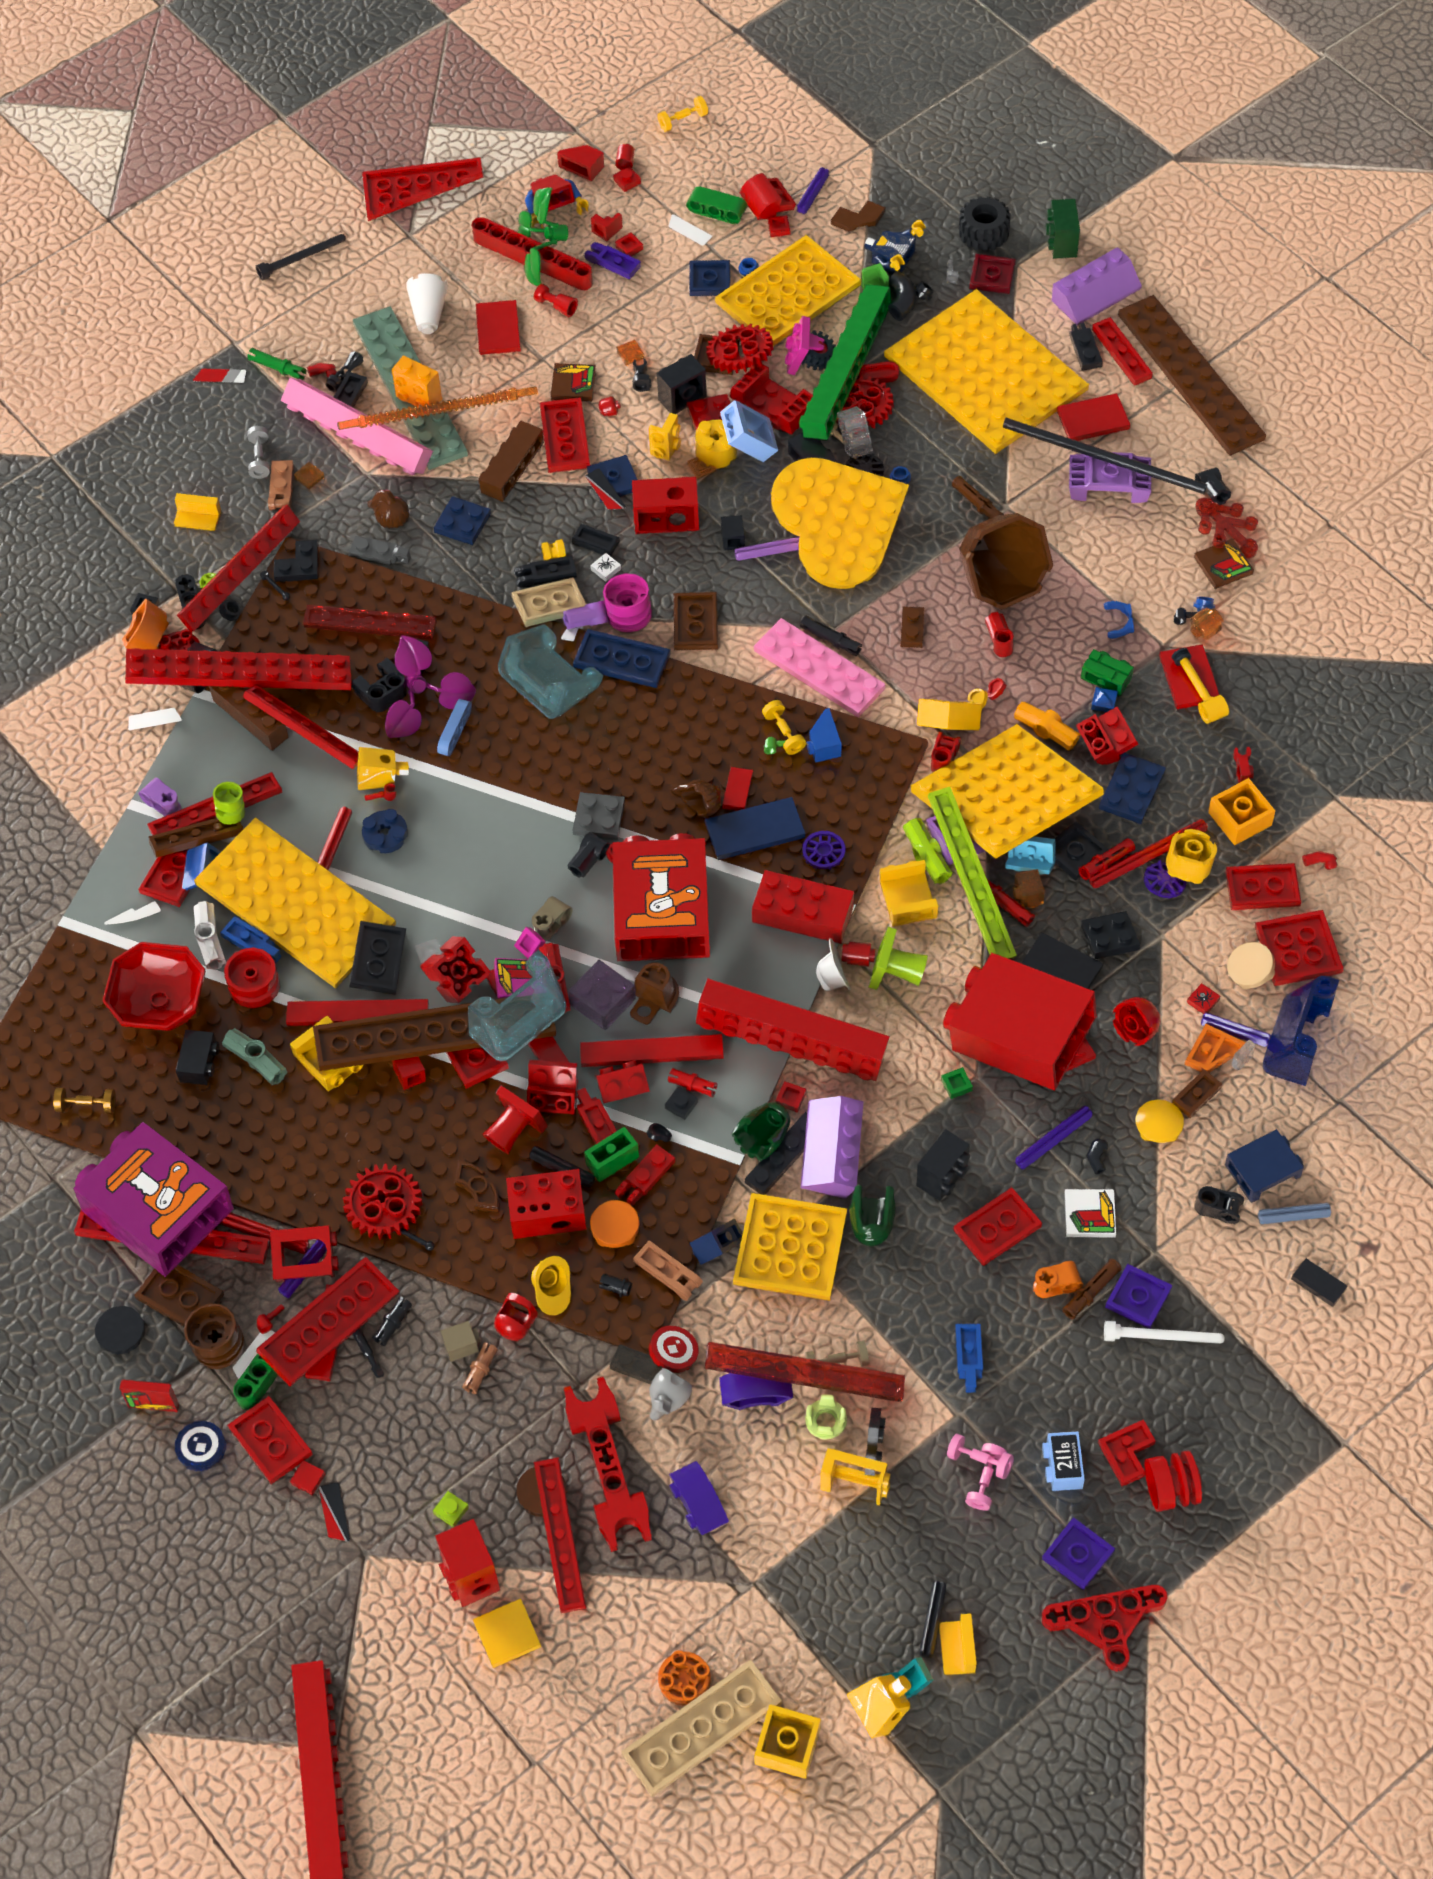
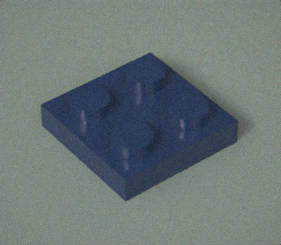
(462, 520)

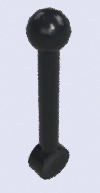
(265, 576)
(428, 1245)

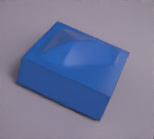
(1104, 699)

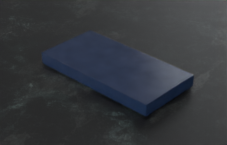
(622, 658)
(755, 828)

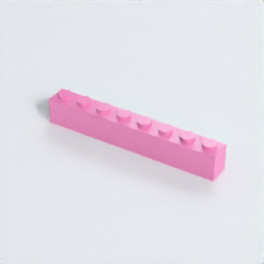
(379, 439)

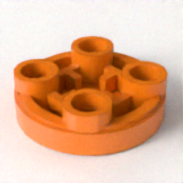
(614, 1224)
(683, 1677)

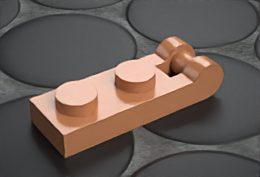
(281, 484)
(667, 1270)

